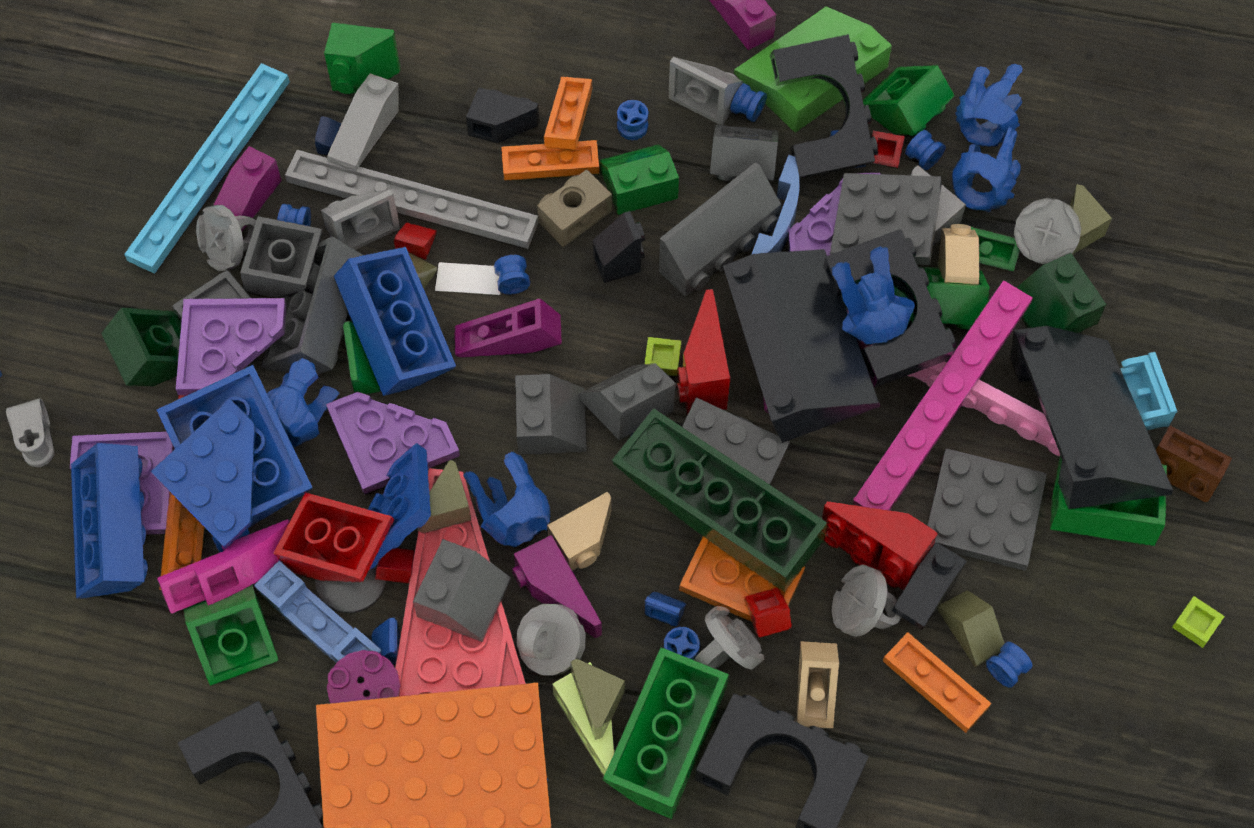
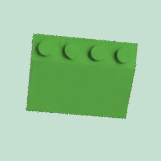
(807, 99)

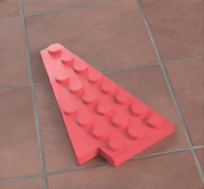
(441, 659)

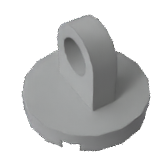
(1047, 230)
(221, 236)
(862, 602)
(550, 639)
(731, 640)

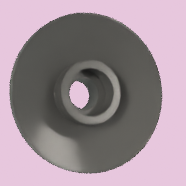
(351, 596)

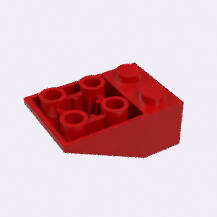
(879, 539)

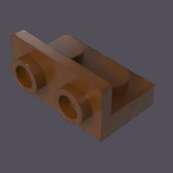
(1192, 463)

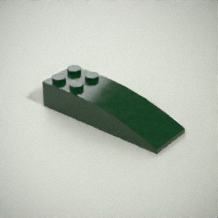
(721, 499)

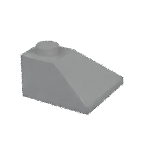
(702, 88)
(362, 218)

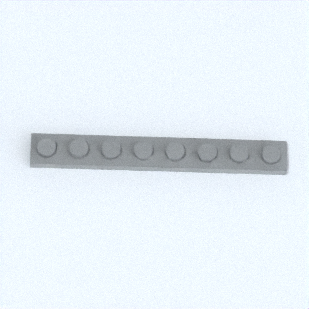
(415, 199)

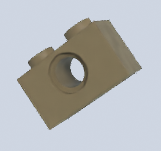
(568, 223)

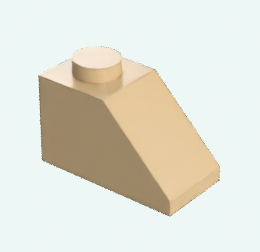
(959, 255)
(582, 532)
(817, 684)

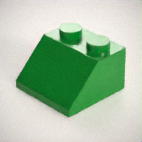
(356, 52)
(909, 99)
(640, 178)
(230, 635)

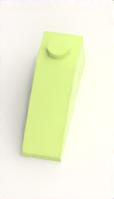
(570, 702)

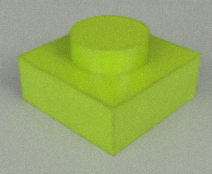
(664, 353)
(1198, 621)

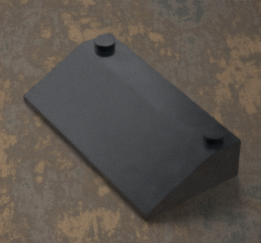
(796, 340)
(1090, 416)

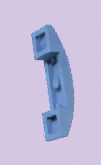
(789, 191)
(310, 614)

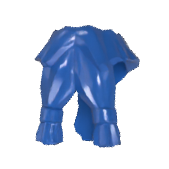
(990, 105)
(1000, 172)
(872, 305)
(297, 417)
(519, 518)

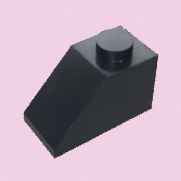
(929, 586)

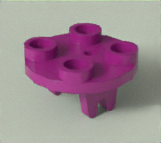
(378, 675)

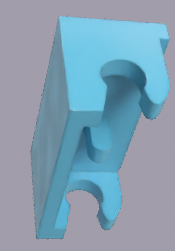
(1149, 390)

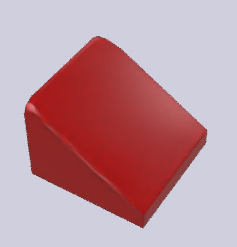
(888, 148)
(416, 239)
(396, 566)
(768, 612)

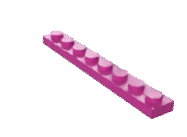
(944, 398)

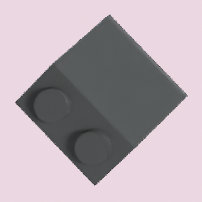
(739, 148)
(279, 257)
(629, 397)
(549, 415)
(461, 591)

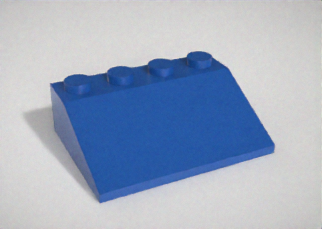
(277, 469)

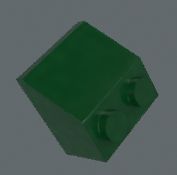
(1062, 297)
(144, 345)

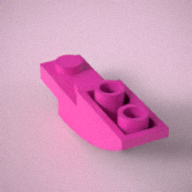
(223, 573)

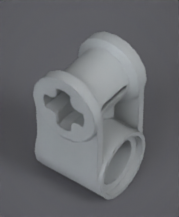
(31, 432)

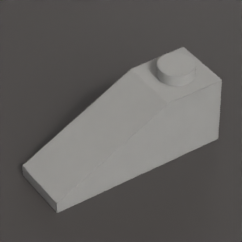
(365, 121)

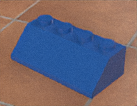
(393, 320)
(108, 520)

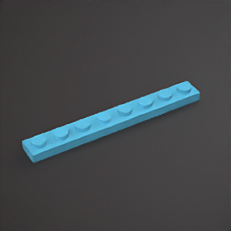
(207, 168)

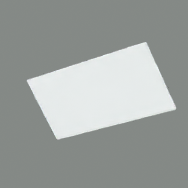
(467, 278)

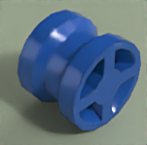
(748, 102)
(626, 114)
(925, 150)
(298, 216)
(511, 274)
(682, 640)
(1009, 664)

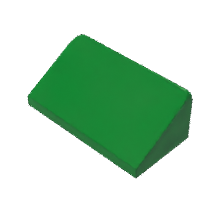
(997, 250)
(361, 373)

